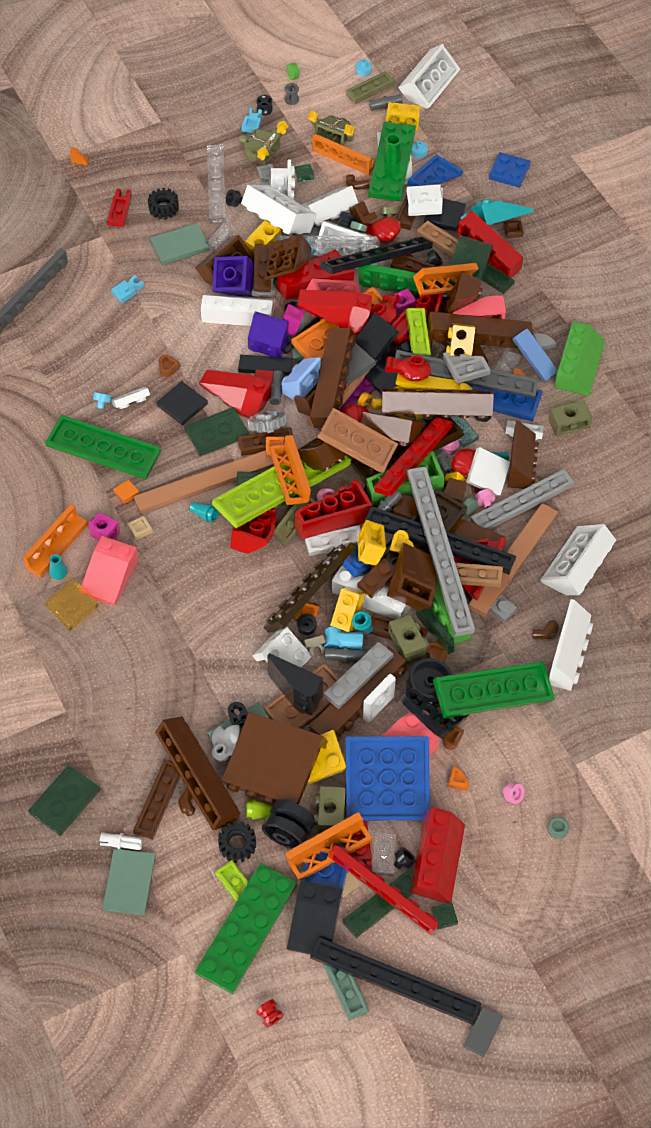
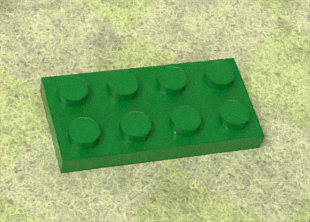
(388, 279)

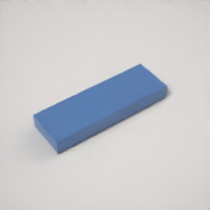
(535, 355)

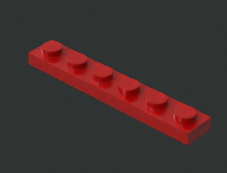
(413, 456)
(377, 884)

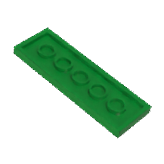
(103, 447)
(493, 689)
(246, 928)

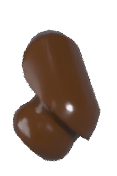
(357, 185)
(548, 631)
(185, 803)

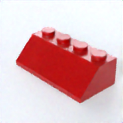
(438, 855)

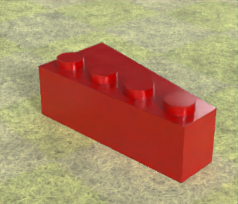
(291, 283)
(333, 512)

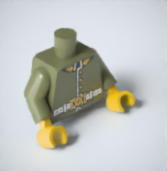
(332, 128)
(263, 145)

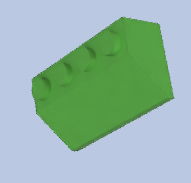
(579, 359)

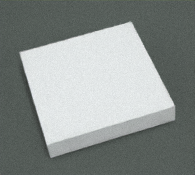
(488, 471)
(379, 698)

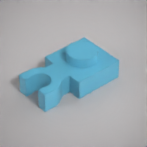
(252, 121)
(126, 290)

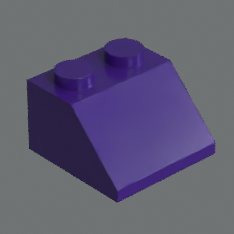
(233, 275)
(268, 335)

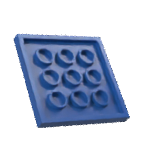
(387, 778)

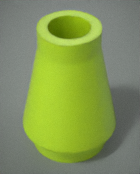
(257, 809)

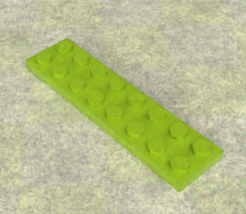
(265, 493)

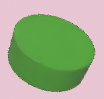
(293, 71)

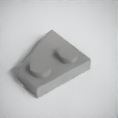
(466, 367)

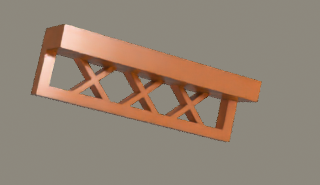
(342, 154)
(442, 275)
(295, 472)
(54, 541)
(324, 840)

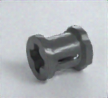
(290, 93)

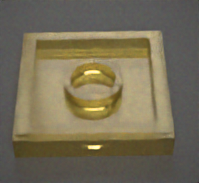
(71, 605)

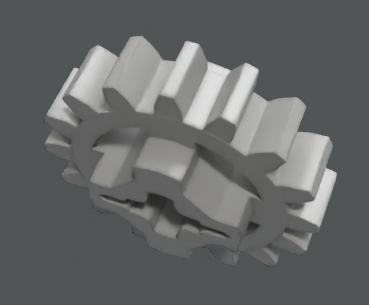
(267, 421)

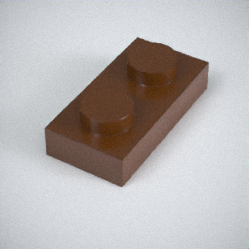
(376, 578)

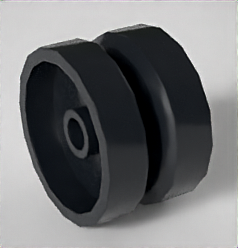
(422, 678)
(288, 823)

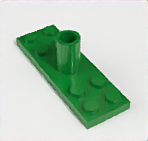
(392, 161)

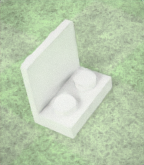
(285, 646)

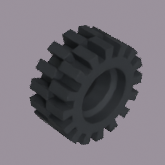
(163, 210)
(237, 853)

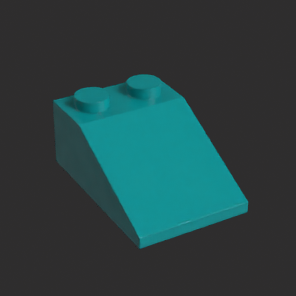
(498, 211)

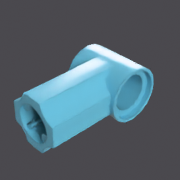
(338, 639)

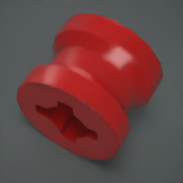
(269, 1013)

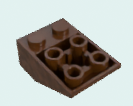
(287, 256)
(413, 578)

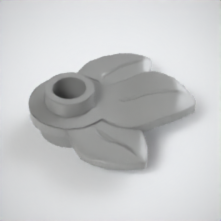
(225, 740)

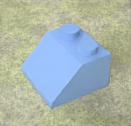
(302, 378)

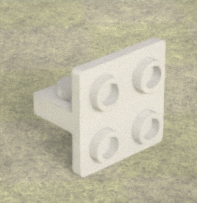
(282, 180)
(425, 200)

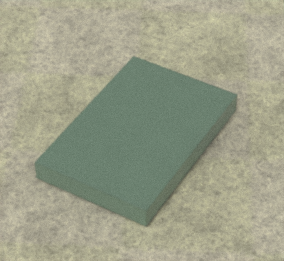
(179, 244)
(129, 882)

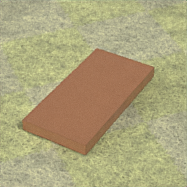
(357, 440)
(284, 712)

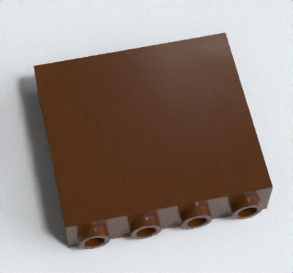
(272, 760)

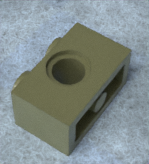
(570, 418)
(403, 628)
(329, 798)

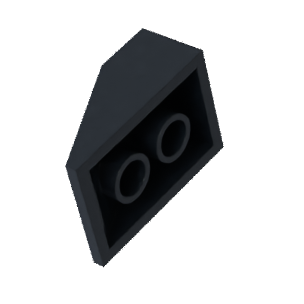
(378, 376)
(298, 685)
(314, 916)

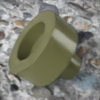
(389, 211)

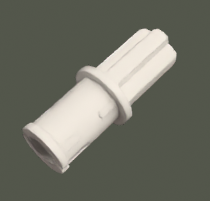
(120, 841)

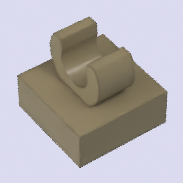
(313, 642)

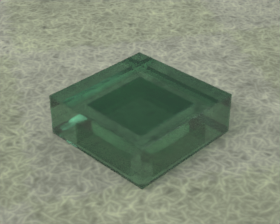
(304, 172)
(445, 915)

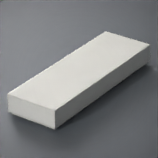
(323, 542)

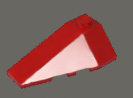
(342, 308)
(242, 391)
(254, 533)

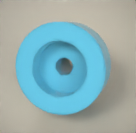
(363, 67)
(419, 150)
(102, 398)

